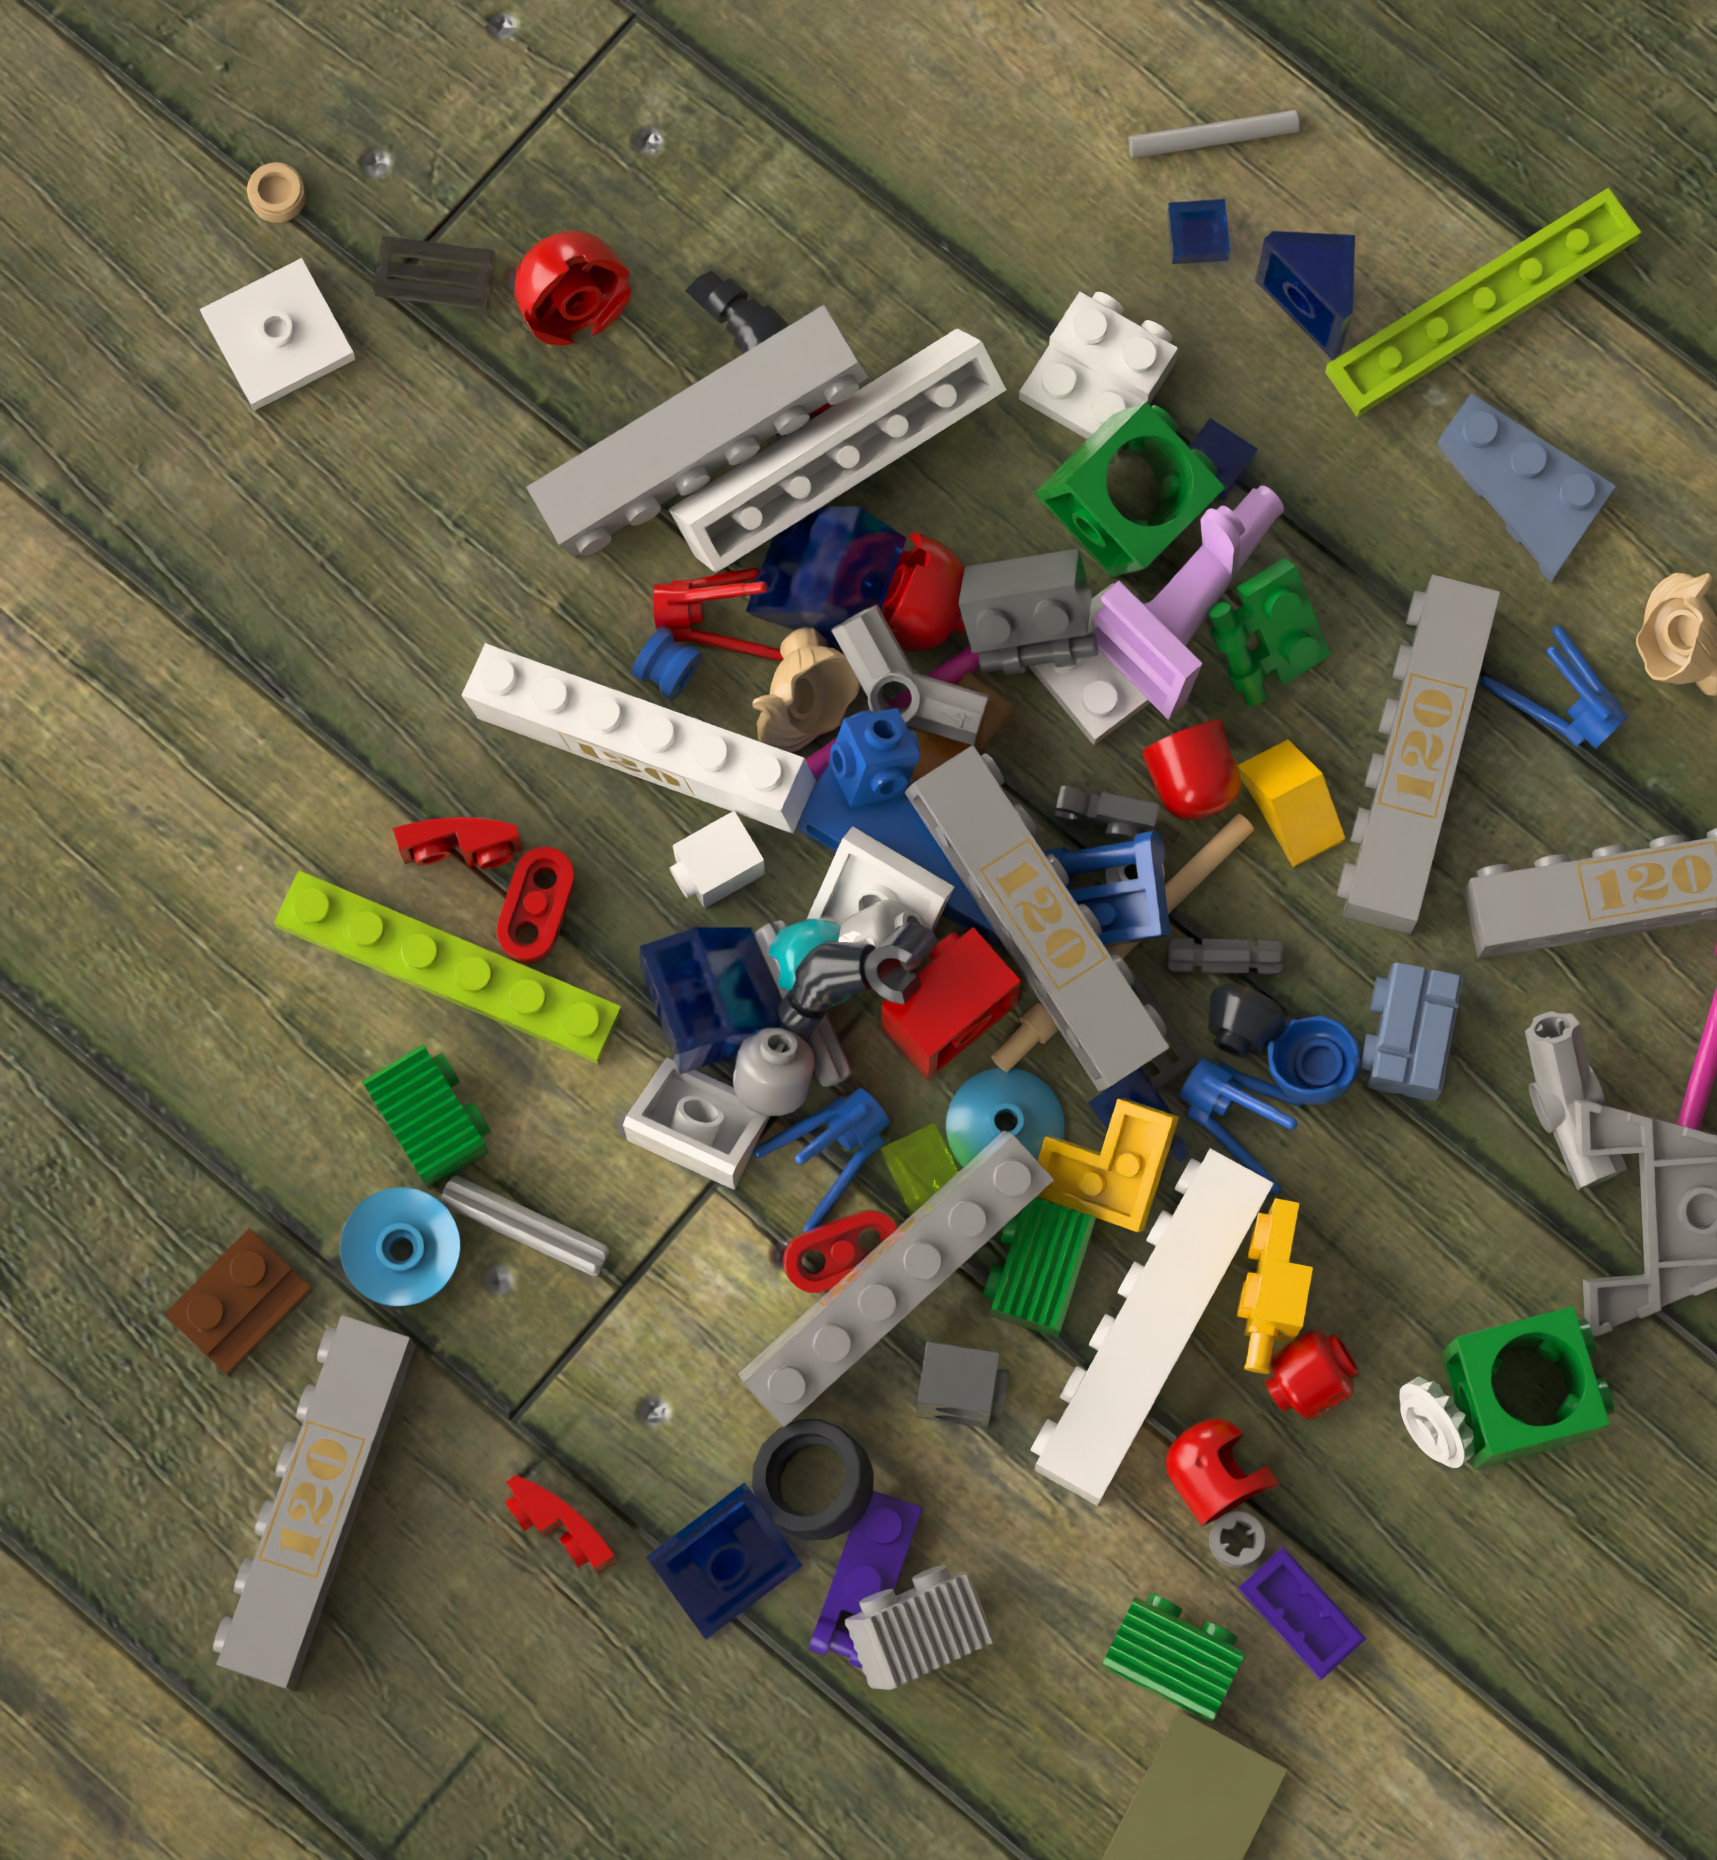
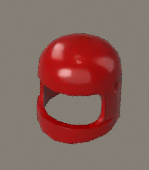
(1194, 771)
(1207, 1472)

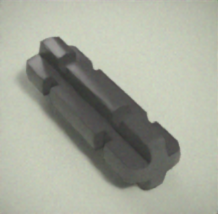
(1225, 956)

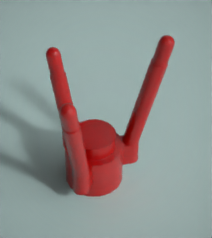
(682, 604)

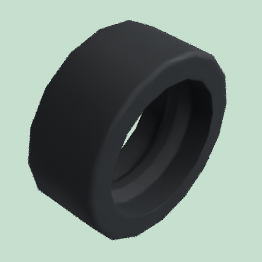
(771, 1464)

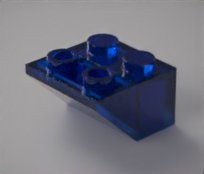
(827, 569)
(709, 992)

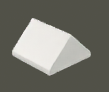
(695, 1124)

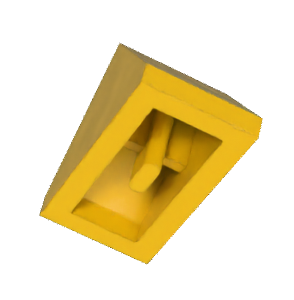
(1293, 801)

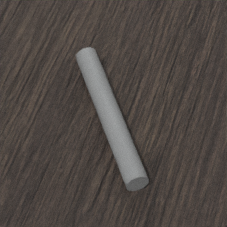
(1213, 134)

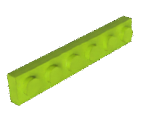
(1482, 302)
(448, 967)

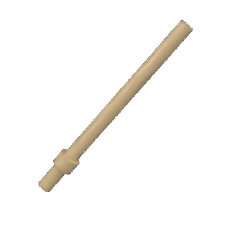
(1037, 1023)

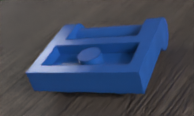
(1125, 909)

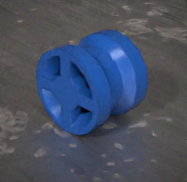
(667, 663)

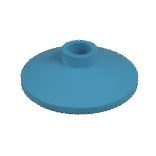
(992, 1092)
(396, 1217)

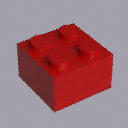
(959, 1001)

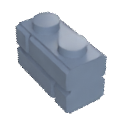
(1412, 1031)

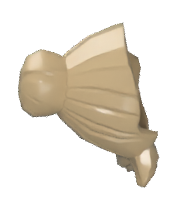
(1680, 633)
(806, 692)

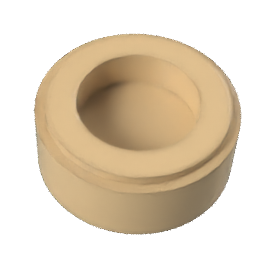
(276, 192)

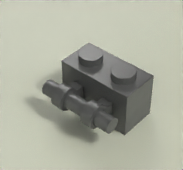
(1028, 612)

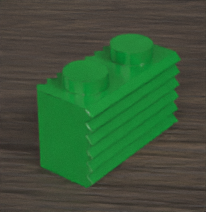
(427, 1116)
(1040, 1266)
(1174, 1657)

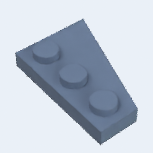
(1526, 480)

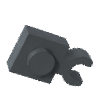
(1115, 814)

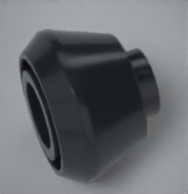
(1243, 1019)

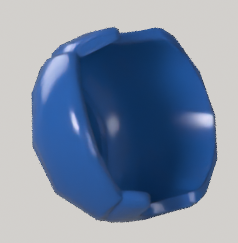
(1314, 1060)

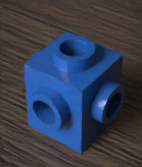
(874, 756)

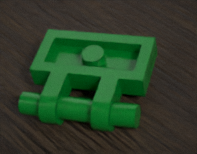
(1283, 624)

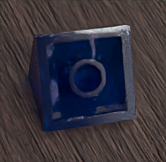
(1311, 282)
(724, 1561)

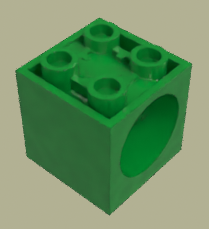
(1082, 503)
(1558, 1338)

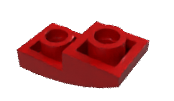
(480, 839)
(541, 1508)

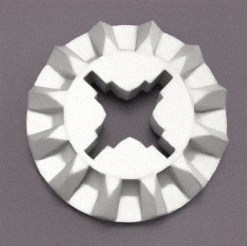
(1436, 1422)

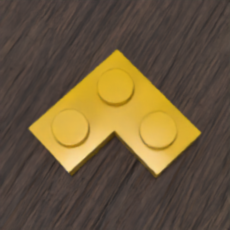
(1120, 1179)

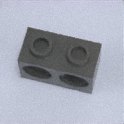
(961, 1385)

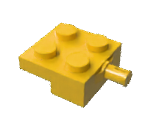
(1278, 1290)

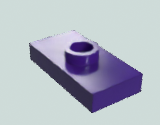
(1301, 1613)

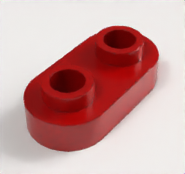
(535, 907)
(838, 1246)

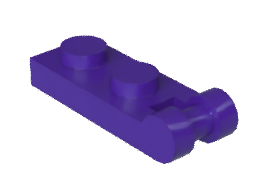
(867, 1566)

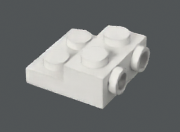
(1098, 365)

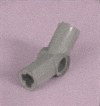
(879, 659)
(1561, 1078)

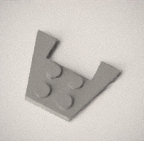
(1676, 1207)

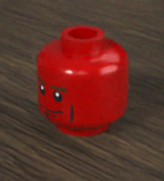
(1312, 1374)

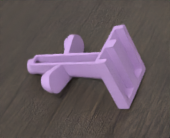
(1151, 638)

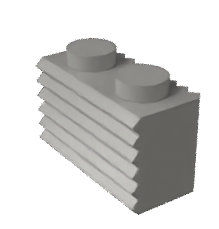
(918, 1629)

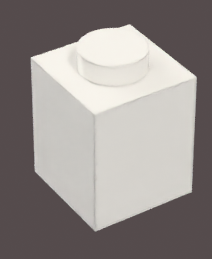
(716, 860)

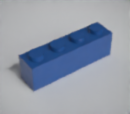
(900, 828)

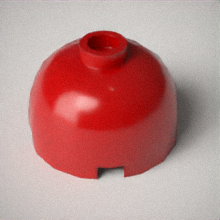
(570, 284)
(925, 595)

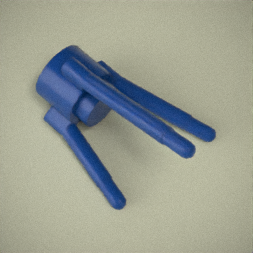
(1594, 714)
(1215, 1089)
(851, 1122)

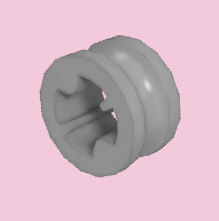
(1226, 1524)

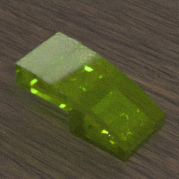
(919, 1165)

